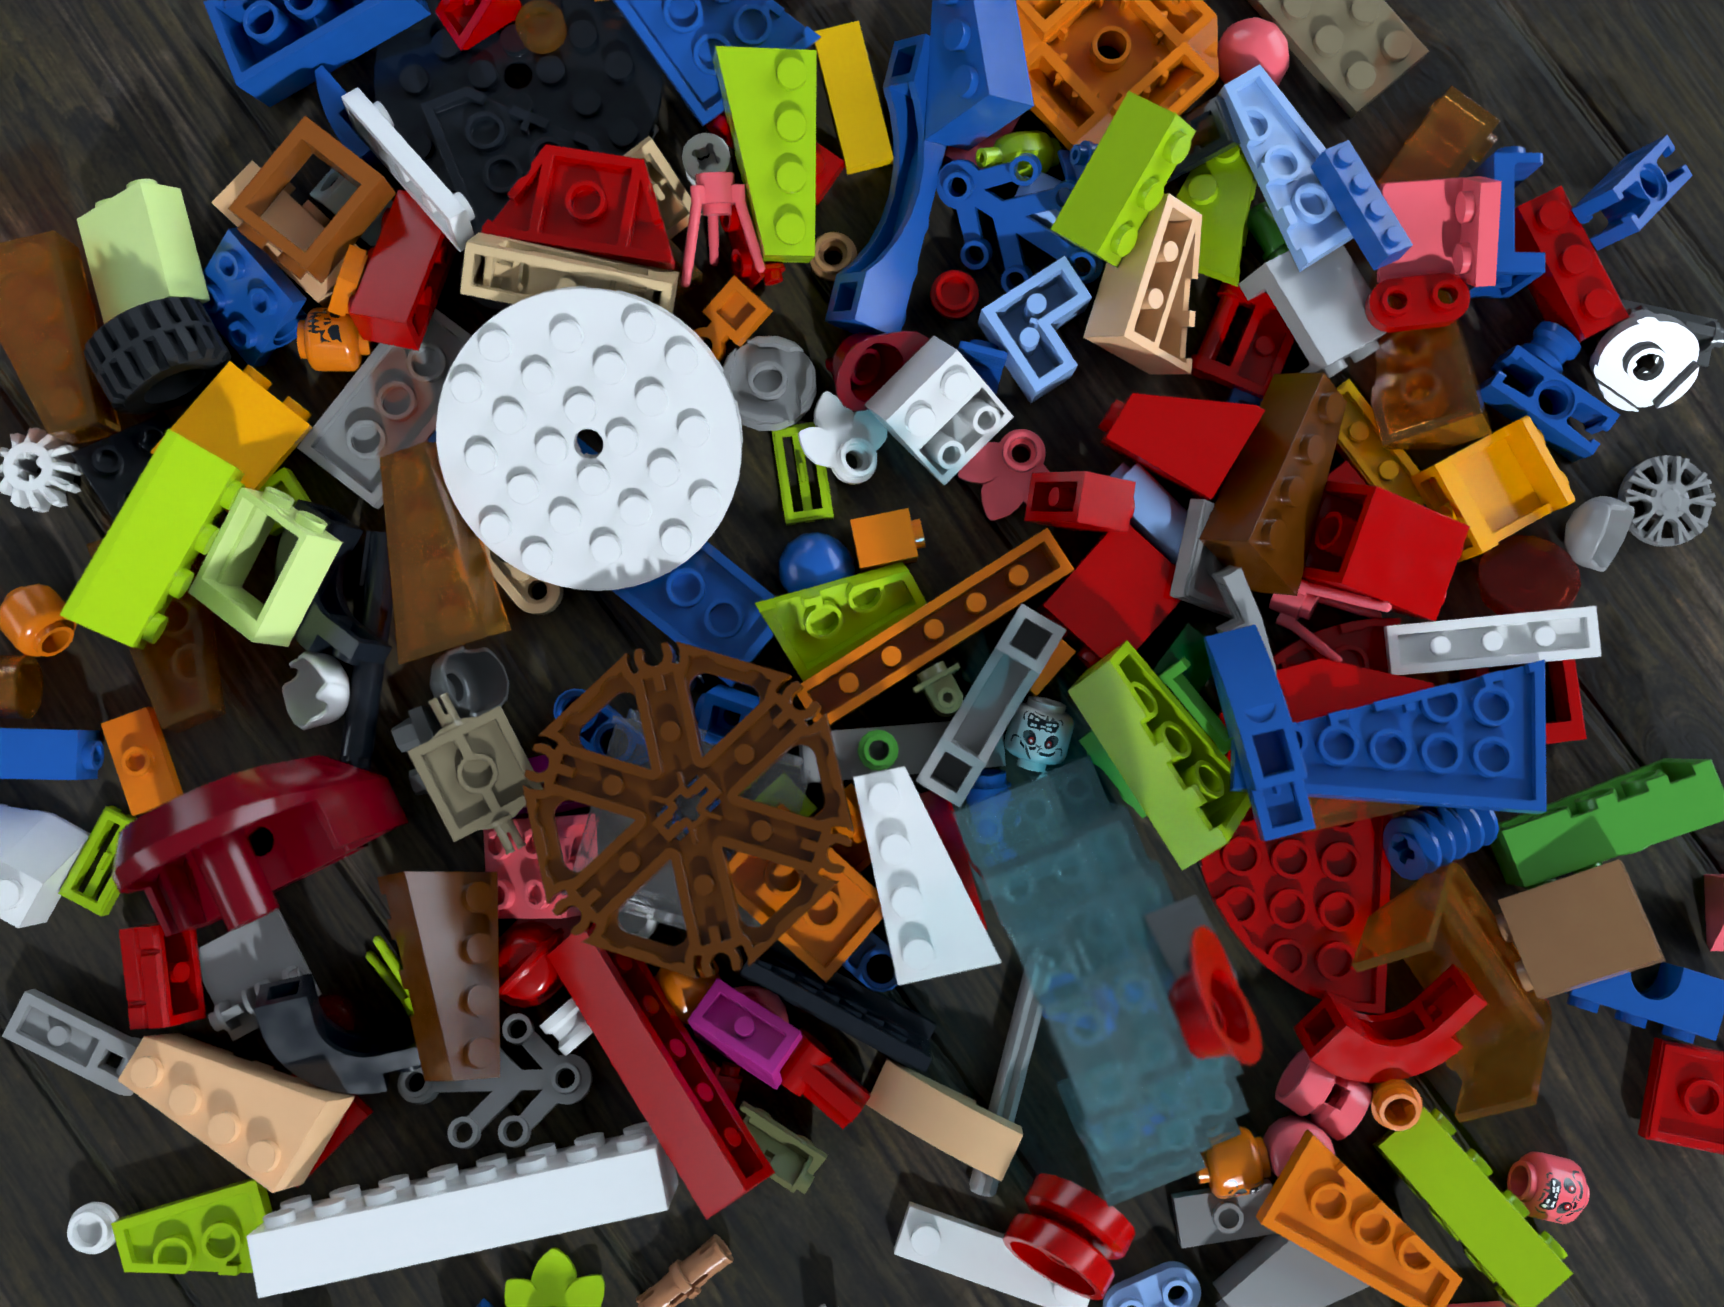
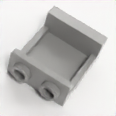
(1320, 307)

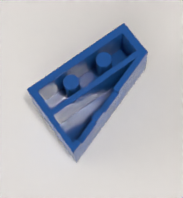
(974, 71)

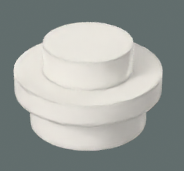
(91, 1228)

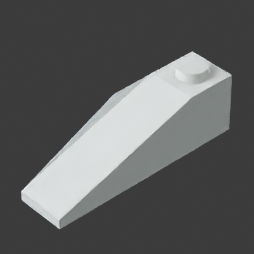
(34, 862)

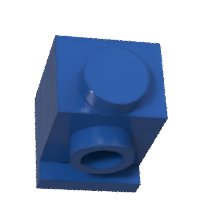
(714, 710)

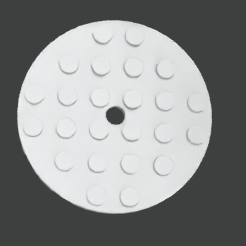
(602, 366)

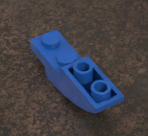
(1261, 731)

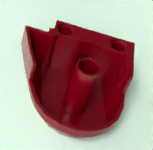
(203, 850)

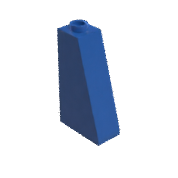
(50, 754)

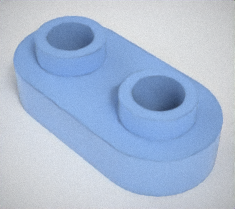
(1152, 1288)

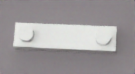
(376, 129)
(1492, 641)
(976, 1256)

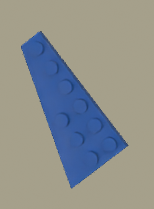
(685, 34)
(1437, 747)

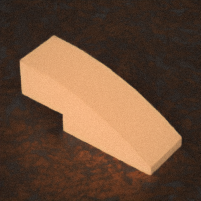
(945, 1119)

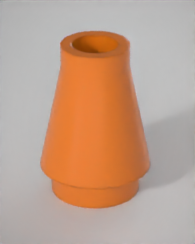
(1396, 1104)

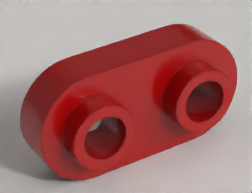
(1419, 302)

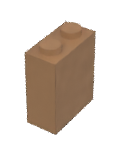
(1578, 930)

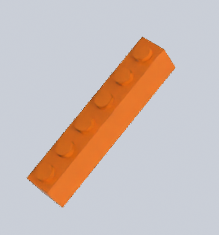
(936, 627)

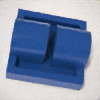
(251, 299)

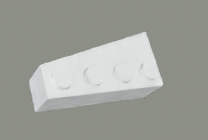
(919, 890)

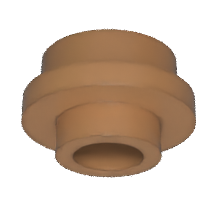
(832, 242)

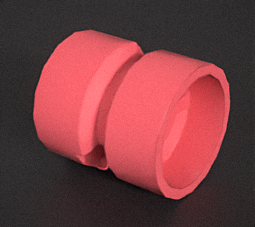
(1330, 1100)

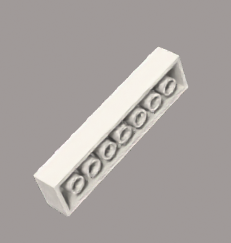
(461, 1210)

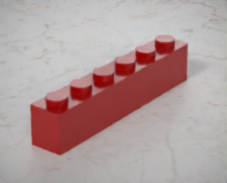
(663, 1072)

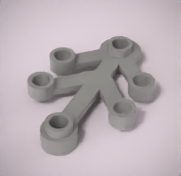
(508, 1086)

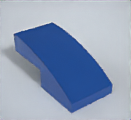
(330, 97)

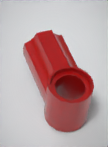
(823, 1081)

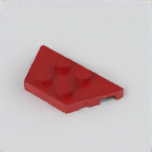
(587, 206)

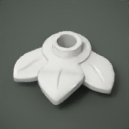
(843, 432)

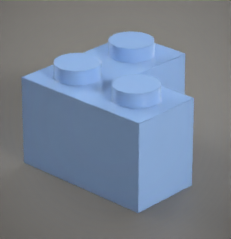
(1026, 323)

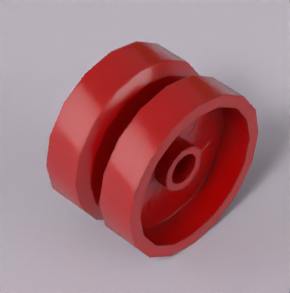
(1069, 1236)

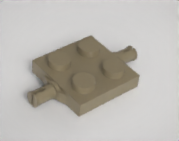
(474, 773)

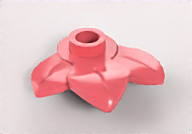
(1003, 478)

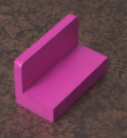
(744, 1032)

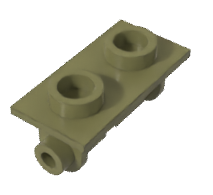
(940, 689)
(791, 1155)

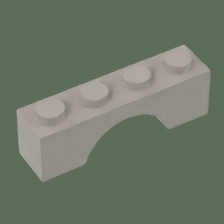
(990, 705)

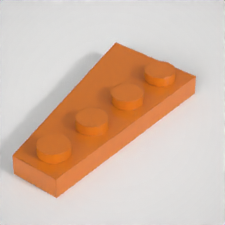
(1346, 1224)

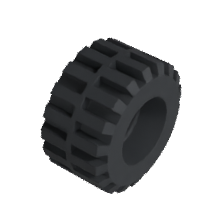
(156, 355)

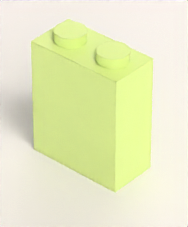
(141, 248)

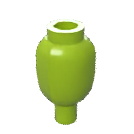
(1016, 143)

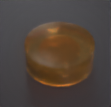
(541, 26)

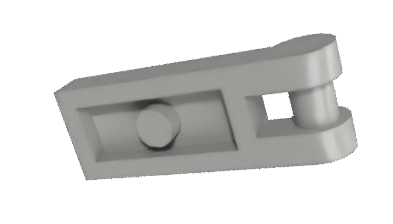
(71, 1039)

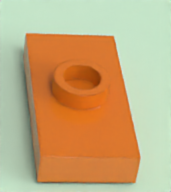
(142, 760)

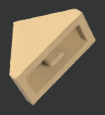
(669, 191)

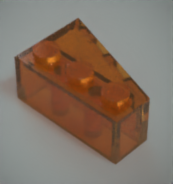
(1443, 141)

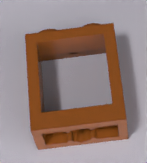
(347, 225)

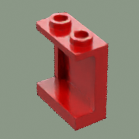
(1113, 596)

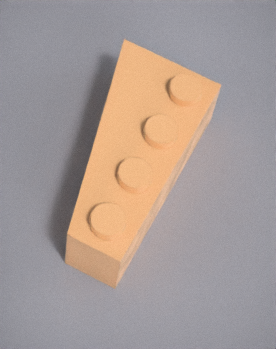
(238, 1107)

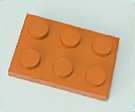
(830, 928)

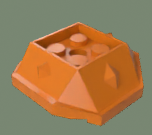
(1162, 48)

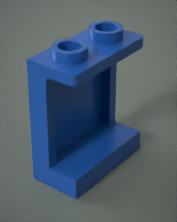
(1514, 268)

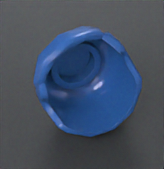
(814, 561)

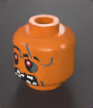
(1235, 1166)

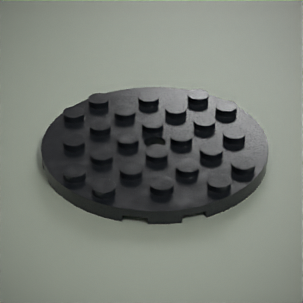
(592, 84)

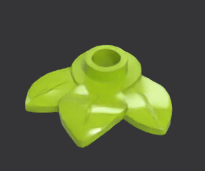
(555, 1285)

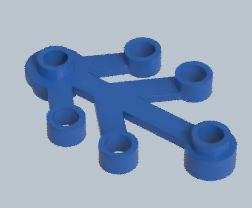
(1009, 216)

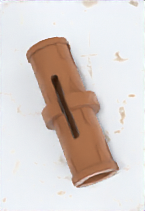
(688, 1276)

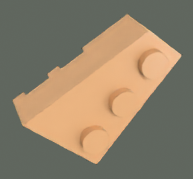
(1145, 301)

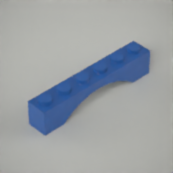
(877, 284)

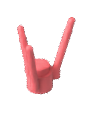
(714, 196)
(1304, 604)

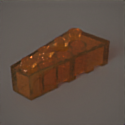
(436, 561)

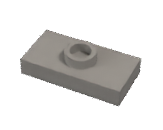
(1208, 1220)

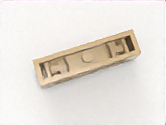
(518, 269)

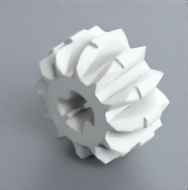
(21, 465)

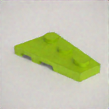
(1223, 196)
(840, 615)
(194, 1232)

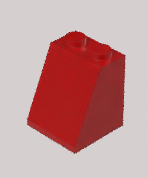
(1180, 438)
(1384, 548)

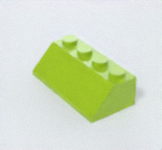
(155, 543)

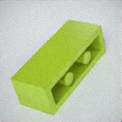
(1124, 179)

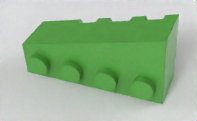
(1609, 821)

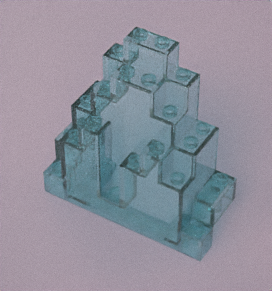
(1073, 905)

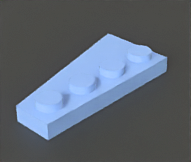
(1281, 156)

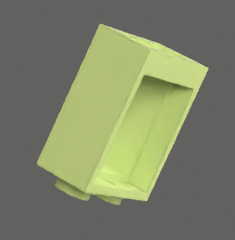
(235, 551)

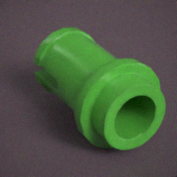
(1266, 231)
(890, 750)

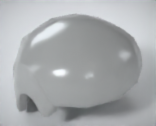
(1597, 531)

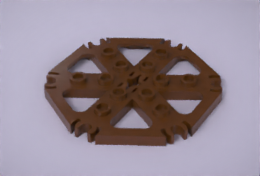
(641, 793)

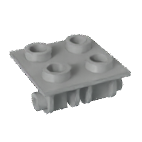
(243, 961)

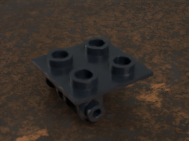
(119, 460)

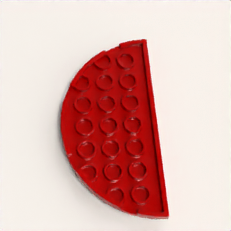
(1309, 894)

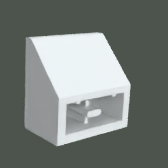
(939, 409)

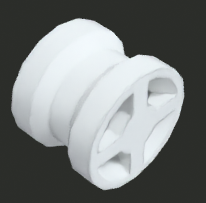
(699, 147)
(567, 1026)

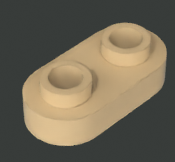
(519, 586)

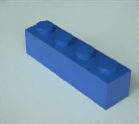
(1361, 205)

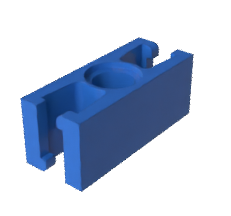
(1632, 192)
(1564, 395)

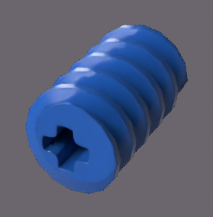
(1435, 837)

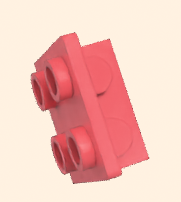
(1450, 228)
(519, 875)

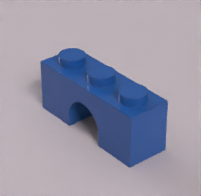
(1679, 999)

